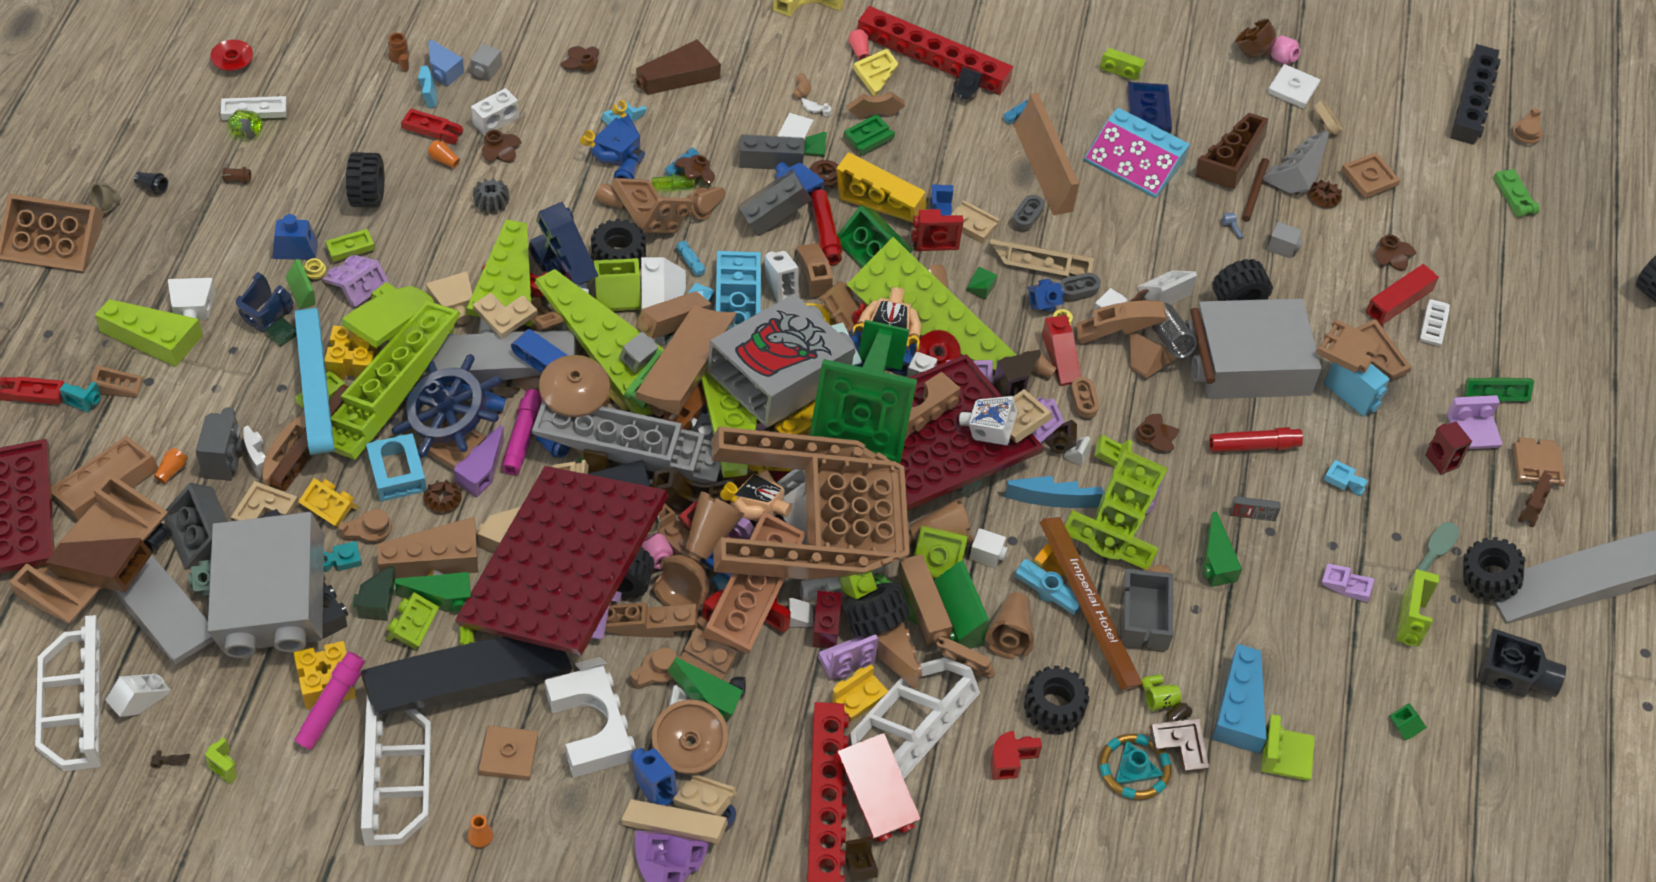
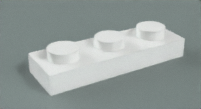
(264, 106)

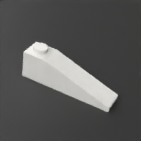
(660, 283)

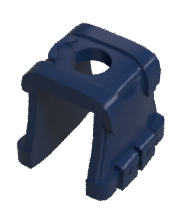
(257, 294)

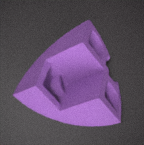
(668, 856)

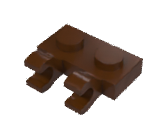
(1536, 500)

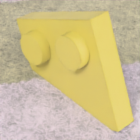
(876, 70)

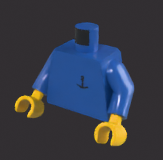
(617, 140)

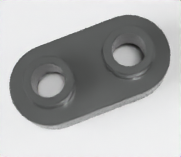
(1025, 215)
(1076, 286)

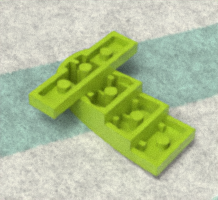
(385, 313)
(1121, 512)

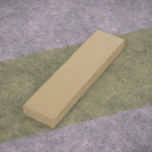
(674, 821)

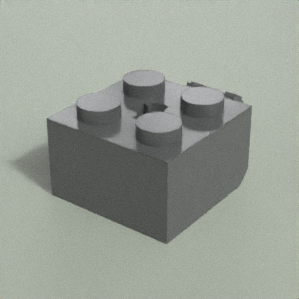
(219, 445)

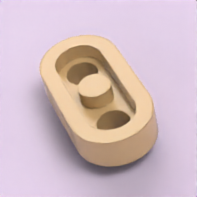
(1331, 123)

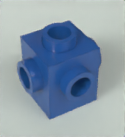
(1045, 295)

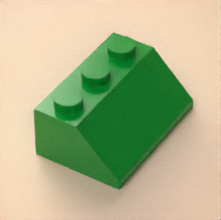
(866, 235)
(963, 606)

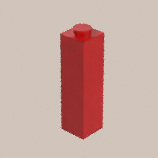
(1402, 294)

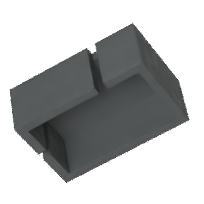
(1146, 609)

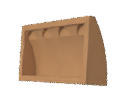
(123, 460)

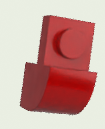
(1008, 753)

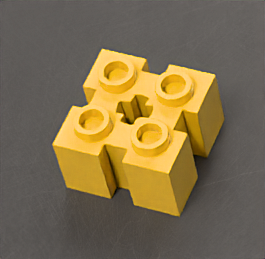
(348, 353)
(316, 670)

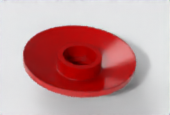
(231, 55)
(943, 340)

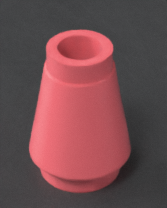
(859, 42)

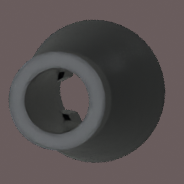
(153, 182)

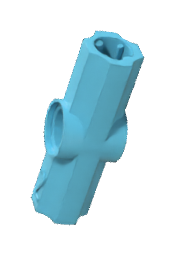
(1040, 580)

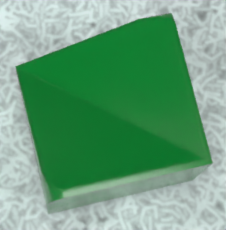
(982, 282)
(1407, 721)

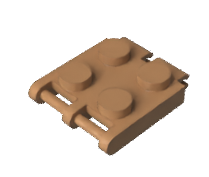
(840, 304)
(1349, 347)
(1534, 459)
(979, 663)

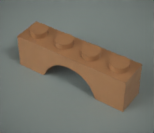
(938, 396)

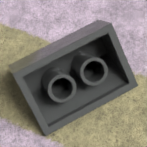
(769, 151)
(775, 202)
(192, 522)

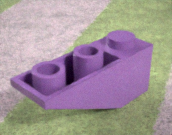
(480, 466)

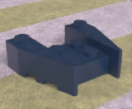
(562, 246)

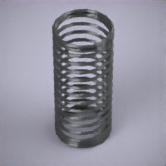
(1183, 331)

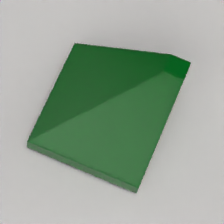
(815, 144)

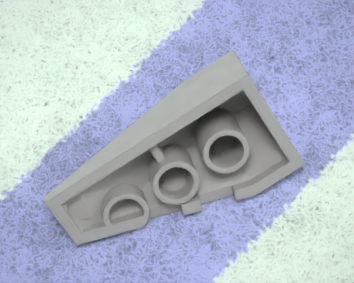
(1300, 167)

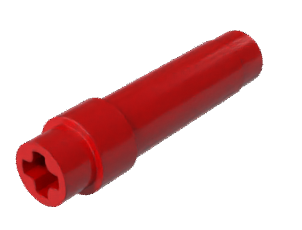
(829, 241)
(1277, 439)

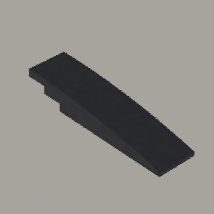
(461, 674)

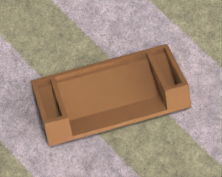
(116, 514)

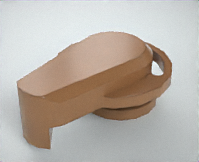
(1529, 128)
(705, 200)
(367, 527)
(653, 668)

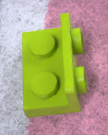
(1122, 64)
(412, 621)

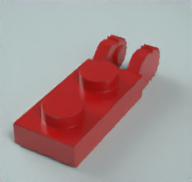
(432, 126)
(31, 390)

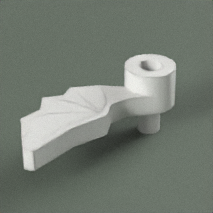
(815, 108)

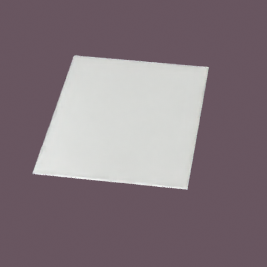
(590, 663)

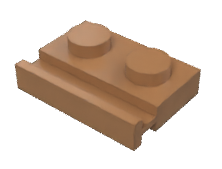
(709, 655)

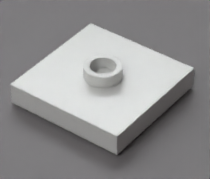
(1294, 86)

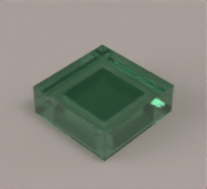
(281, 332)

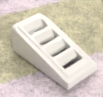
(1435, 310)

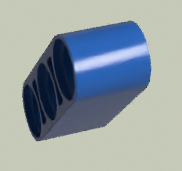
(535, 350)

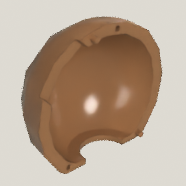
(681, 582)

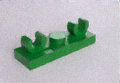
(1504, 387)

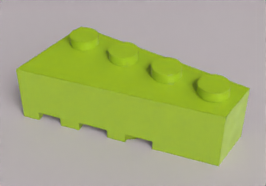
(150, 330)

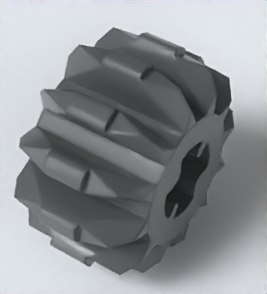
(491, 195)

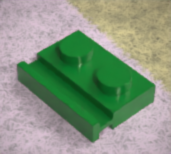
(869, 134)

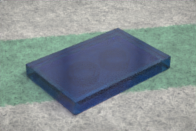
(1150, 104)

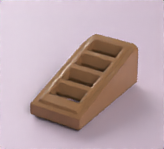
(108, 388)

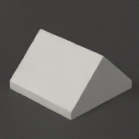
(1170, 286)

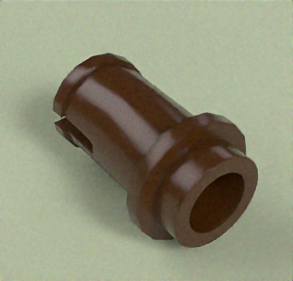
(237, 175)

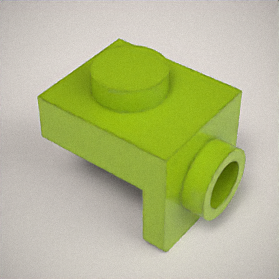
(1110, 450)

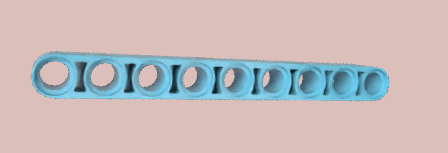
(314, 381)

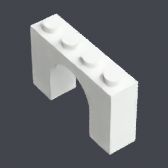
(592, 689)

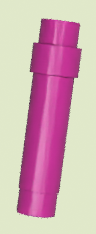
(522, 432)
(343, 678)

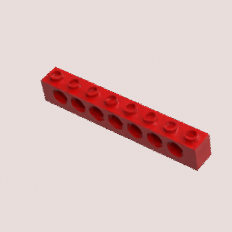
(933, 49)
(827, 717)

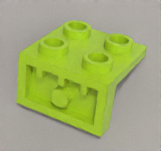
(1287, 751)

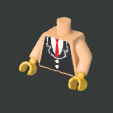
(894, 313)
(757, 495)

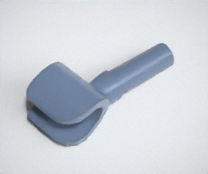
(1231, 219)

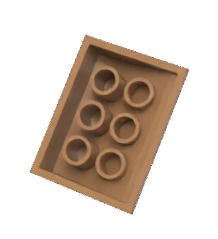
(49, 232)

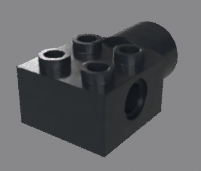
(1519, 666)

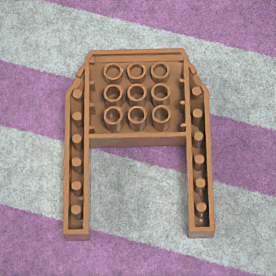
(851, 507)

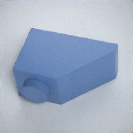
(444, 64)

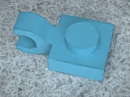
(1343, 476)

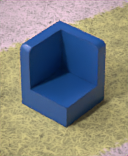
(941, 198)

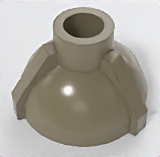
(104, 197)

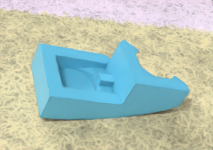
(429, 89)
(634, 113)

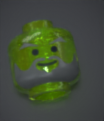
(245, 123)

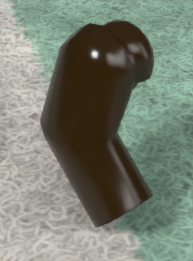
(1179, 711)

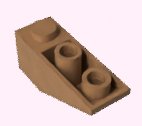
(815, 269)
(898, 655)

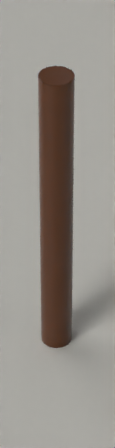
(1255, 190)
(1202, 345)

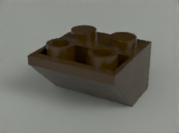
(1016, 373)

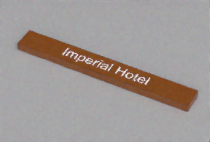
(1091, 603)

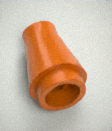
(442, 153)
(171, 464)
(480, 832)

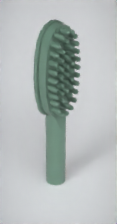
(1439, 544)

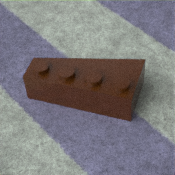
(1232, 155)

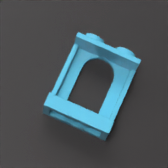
(400, 485)

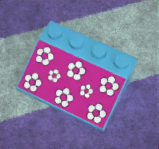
(1137, 152)

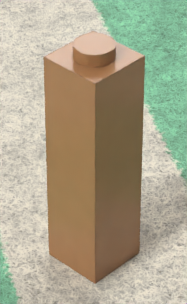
(668, 315)
(924, 599)

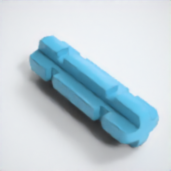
(690, 258)

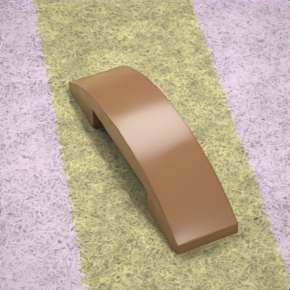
(544, 318)
(282, 446)

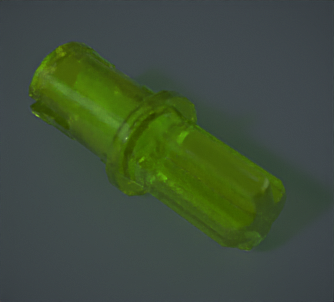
(672, 182)

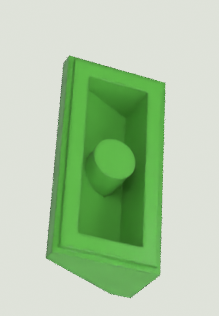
(300, 285)

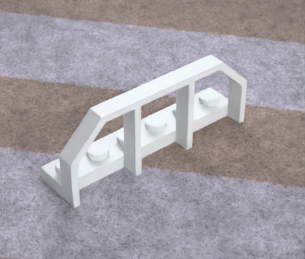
(89, 699)
(935, 724)
(372, 775)

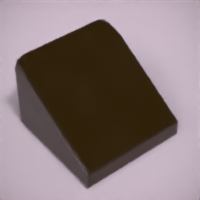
(596, 460)

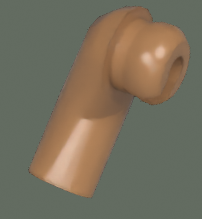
(804, 86)

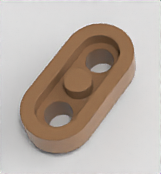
(1085, 399)

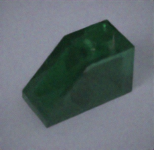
(376, 596)

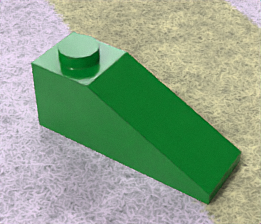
(1220, 560)
(443, 590)
(705, 687)

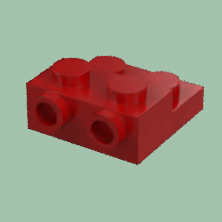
(936, 231)

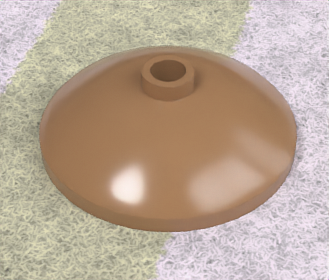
(574, 396)
(690, 721)

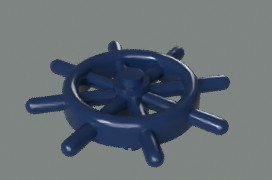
(447, 405)

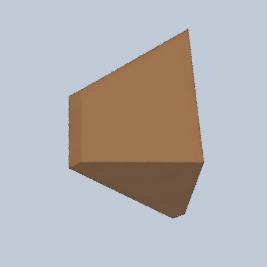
(1147, 355)

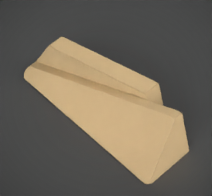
(1042, 258)

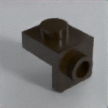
(1063, 437)
(860, 859)

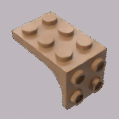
(650, 210)

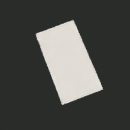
(795, 126)

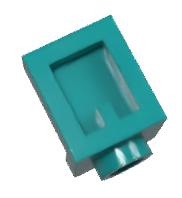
(80, 398)

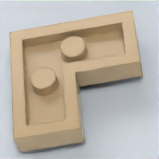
(504, 319)
(1030, 415)
(264, 499)

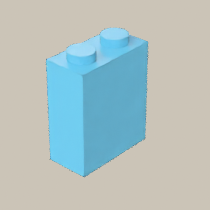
(1358, 389)

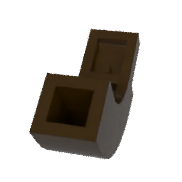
(683, 491)

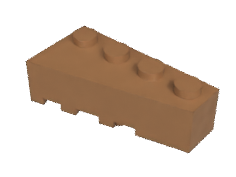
(442, 548)

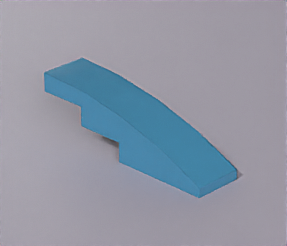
(1047, 493)

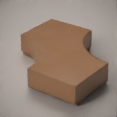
(868, 105)

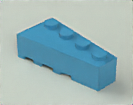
(1242, 708)

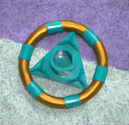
(1135, 767)

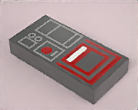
(1254, 508)

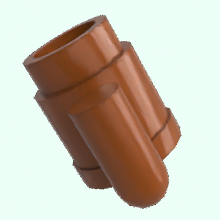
(399, 50)

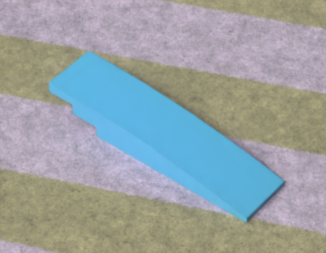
(738, 284)

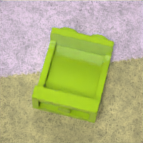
(1412, 625)

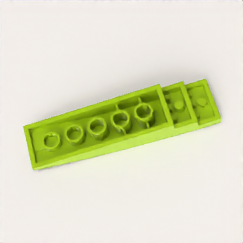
(389, 378)

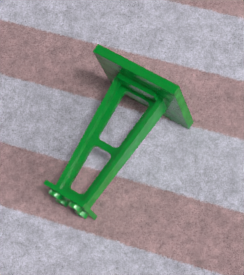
(865, 400)

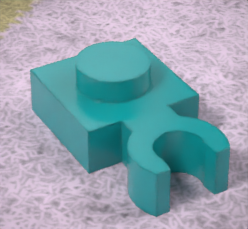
(343, 556)

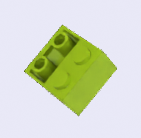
(618, 284)

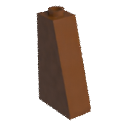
(678, 69)
(101, 562)

